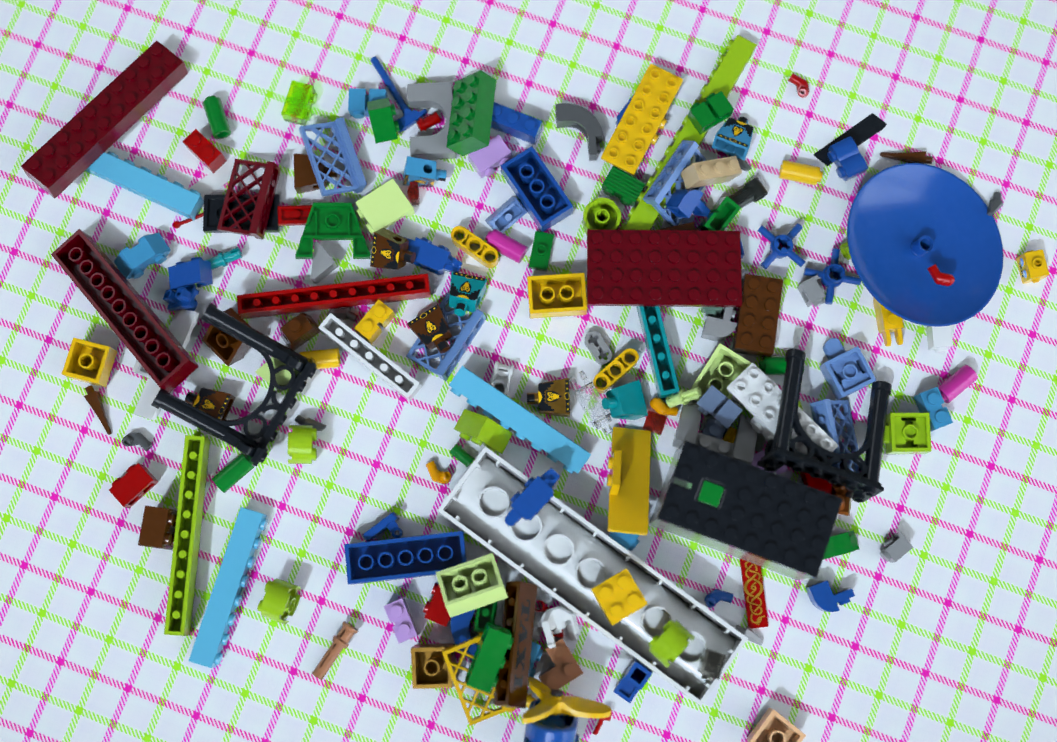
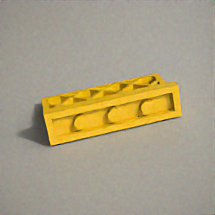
(491, 712)

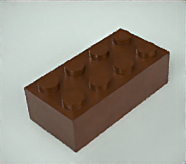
(757, 316)

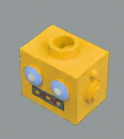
(1032, 266)

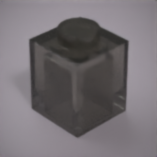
(711, 664)

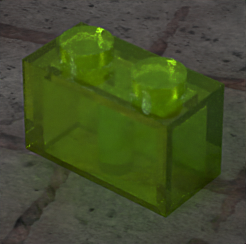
(299, 103)

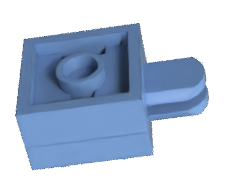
(845, 370)

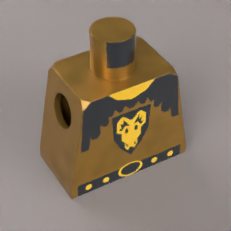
(552, 398)

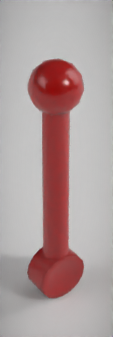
(176, 224)

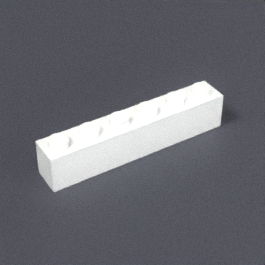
(370, 357)

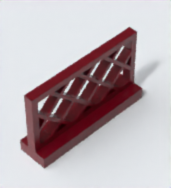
(264, 198)

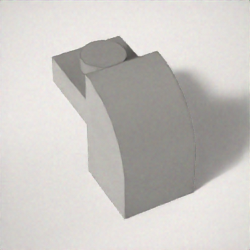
(719, 329)

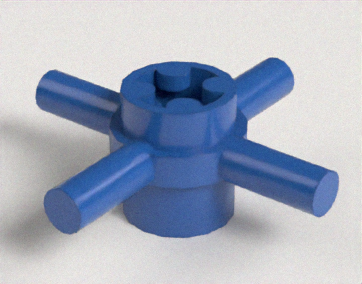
(785, 240)
(838, 272)

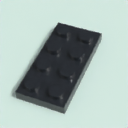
(213, 207)

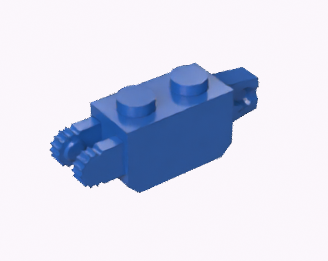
(433, 258)
(533, 498)

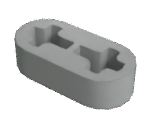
(601, 345)

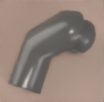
(137, 439)

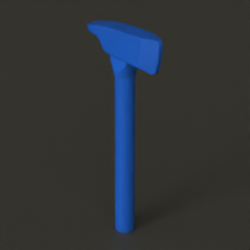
(409, 117)

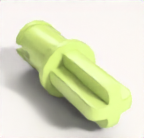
(683, 397)

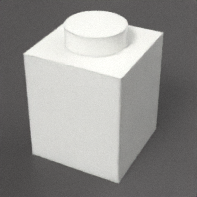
(939, 338)

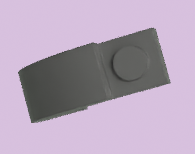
(580, 118)

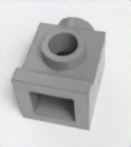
(812, 292)
(895, 548)

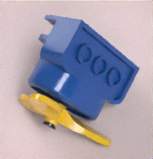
(556, 716)

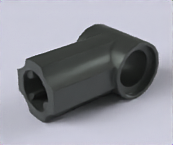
(752, 192)

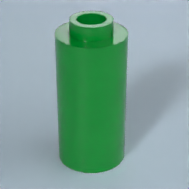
(216, 117)
(773, 365)
(233, 472)

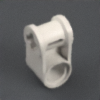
(502, 376)

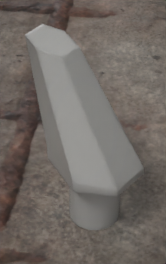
(752, 636)

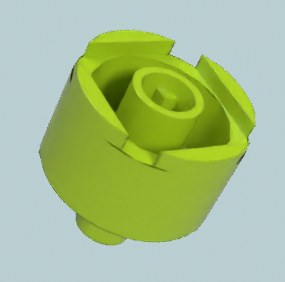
(601, 208)
(301, 444)
(279, 600)
(670, 643)

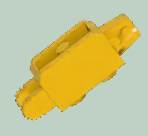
(887, 323)

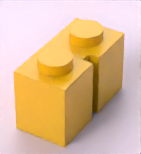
(368, 326)

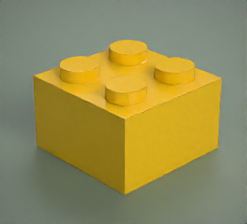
(89, 362)
(619, 596)

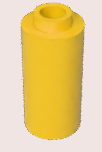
(800, 172)
(324, 358)

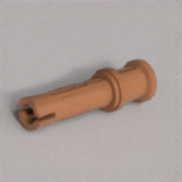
(339, 642)

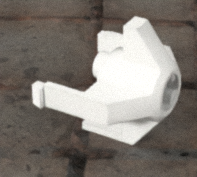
(556, 620)

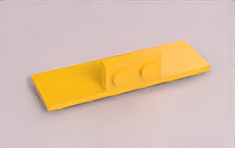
(642, 119)
(629, 481)

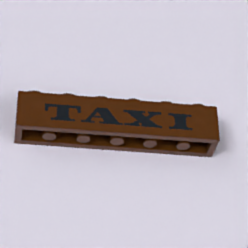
(519, 619)

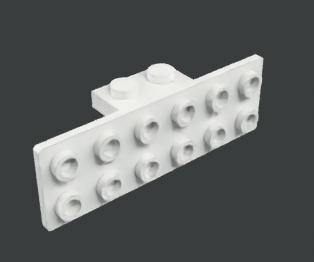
(181, 328)
(763, 400)

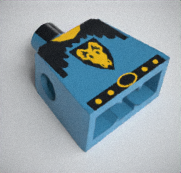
(734, 138)
(422, 172)

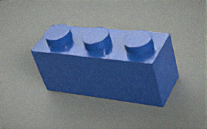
(516, 124)

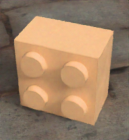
(775, 728)

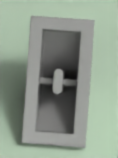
(322, 264)

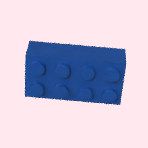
(536, 189)

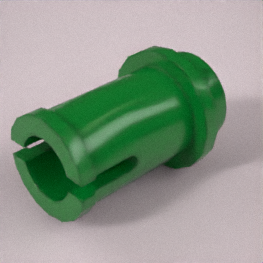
(460, 454)

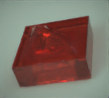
(413, 193)
(654, 422)

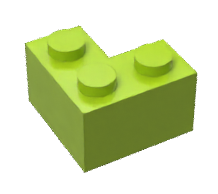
(482, 431)

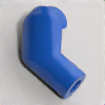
(716, 596)

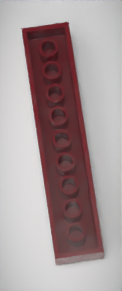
(105, 119)
(125, 311)

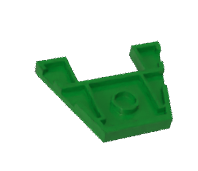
(332, 222)

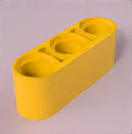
(470, 239)
(620, 363)

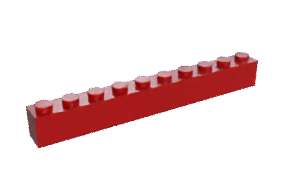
(333, 296)

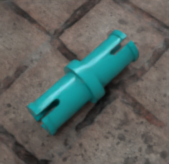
(223, 259)

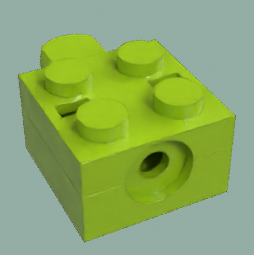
(907, 435)

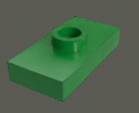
(541, 251)

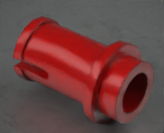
(428, 121)

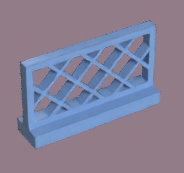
(347, 153)
(672, 174)
(457, 348)
(825, 419)

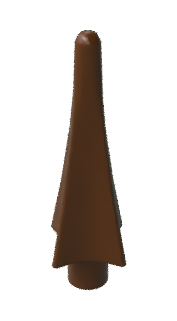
(910, 157)
(95, 402)

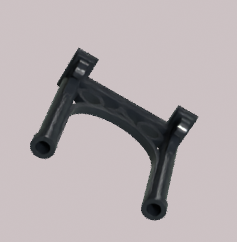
(220, 428)
(782, 450)

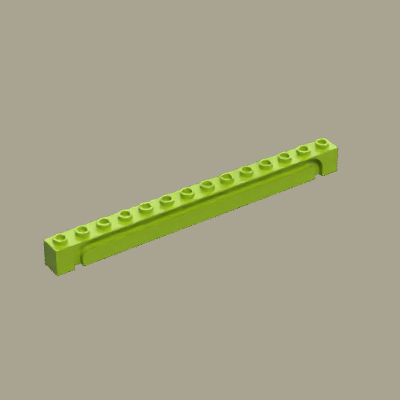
(722, 79)

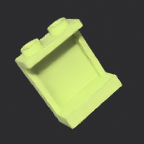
(384, 206)

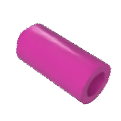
(506, 245)
(957, 383)

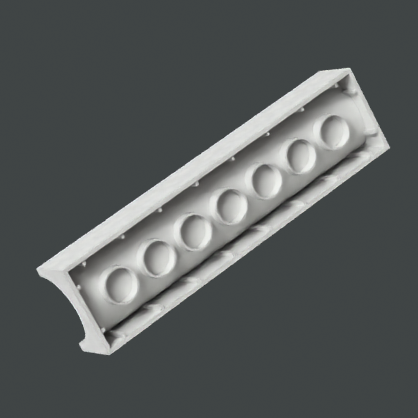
(571, 557)

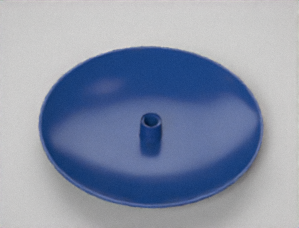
(930, 209)

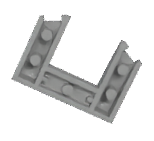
(741, 449)

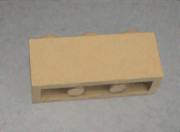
(711, 172)

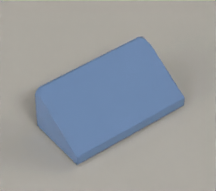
(506, 215)

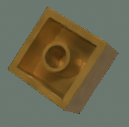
(429, 666)

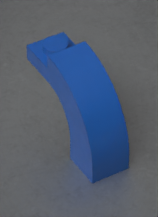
(461, 630)

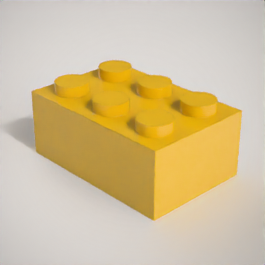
(557, 295)

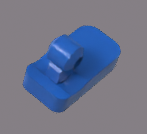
(388, 522)

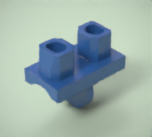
(181, 299)

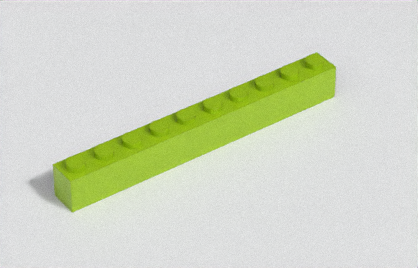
(187, 536)

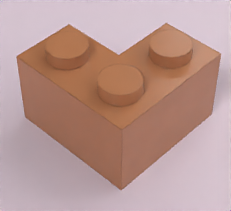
(565, 667)

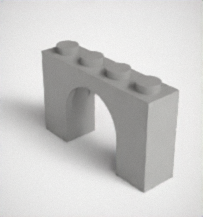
(437, 96)

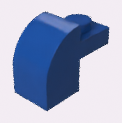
(687, 201)
(824, 599)
(633, 680)

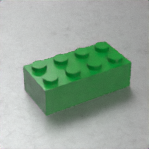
(471, 113)

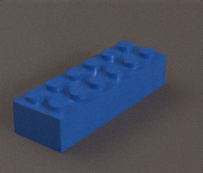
(403, 557)

